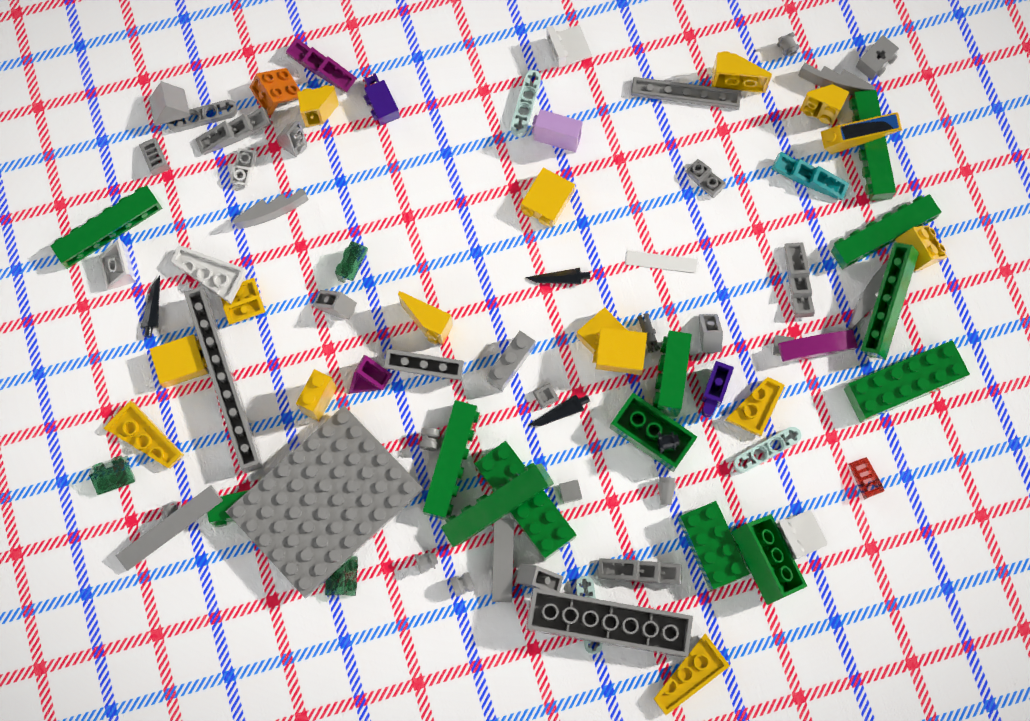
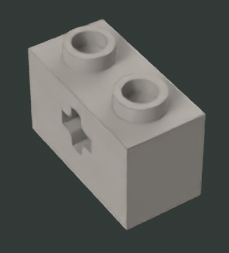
(882, 49)

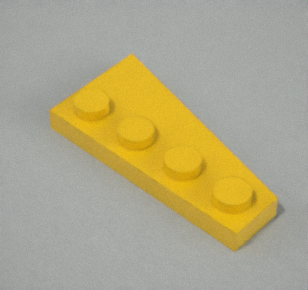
(139, 431)
(693, 674)

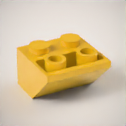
(824, 103)
(317, 104)
(927, 245)

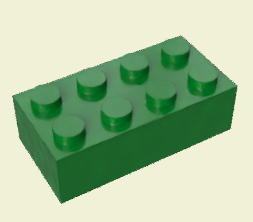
(673, 369)
(641, 422)
(713, 546)
(769, 559)

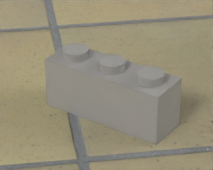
(511, 361)

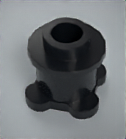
(667, 441)

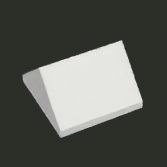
(117, 266)

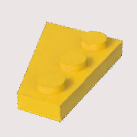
(757, 407)

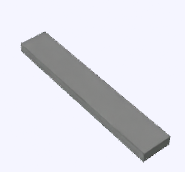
(686, 93)
(169, 528)

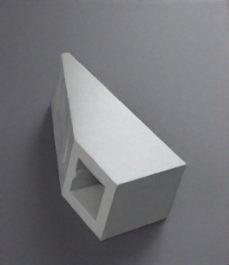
(292, 138)

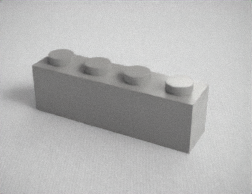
(424, 364)

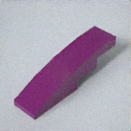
(320, 65)
(817, 345)

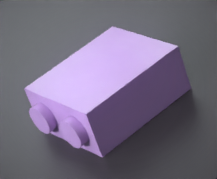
(557, 130)

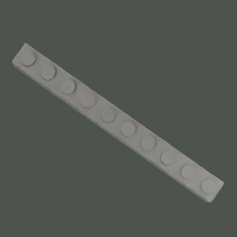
(223, 380)

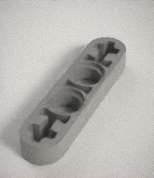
(202, 118)

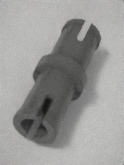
(647, 328)

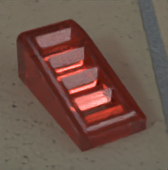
(872, 474)

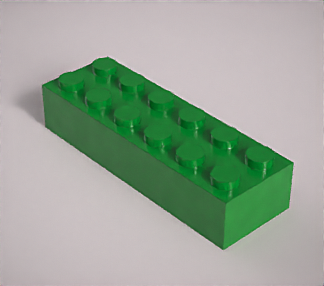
(906, 381)
(537, 517)

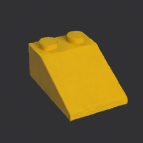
(738, 73)
(430, 320)

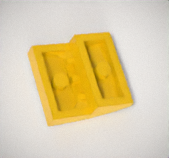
(245, 304)

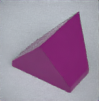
(369, 376)

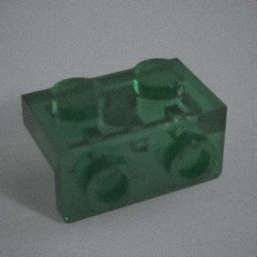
(351, 262)
(111, 474)
(343, 580)

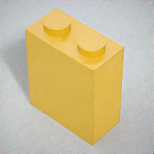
(547, 197)
(588, 332)
(620, 351)
(179, 361)
(316, 395)

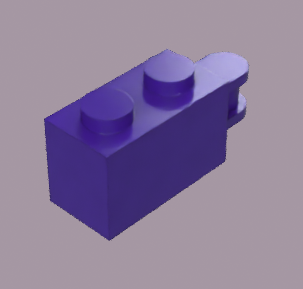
(381, 101)
(716, 388)

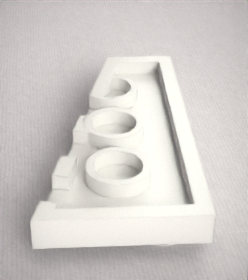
(211, 272)

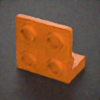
(274, 88)

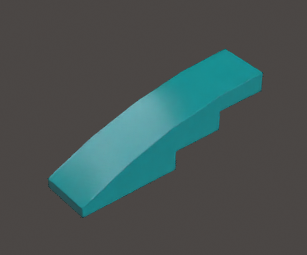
(810, 177)

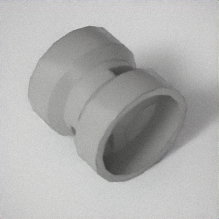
(429, 439)
(462, 584)

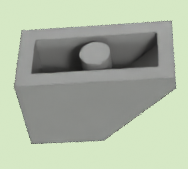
(335, 304)
(710, 333)
(538, 577)

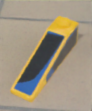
(859, 132)

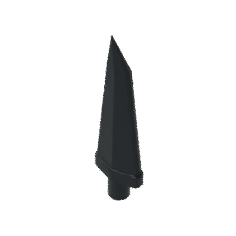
(570, 276)
(151, 313)
(564, 410)

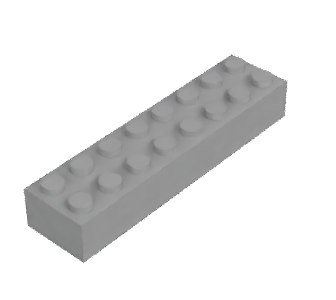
(609, 623)

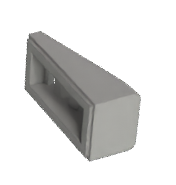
(160, 167)

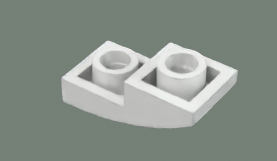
(243, 167)

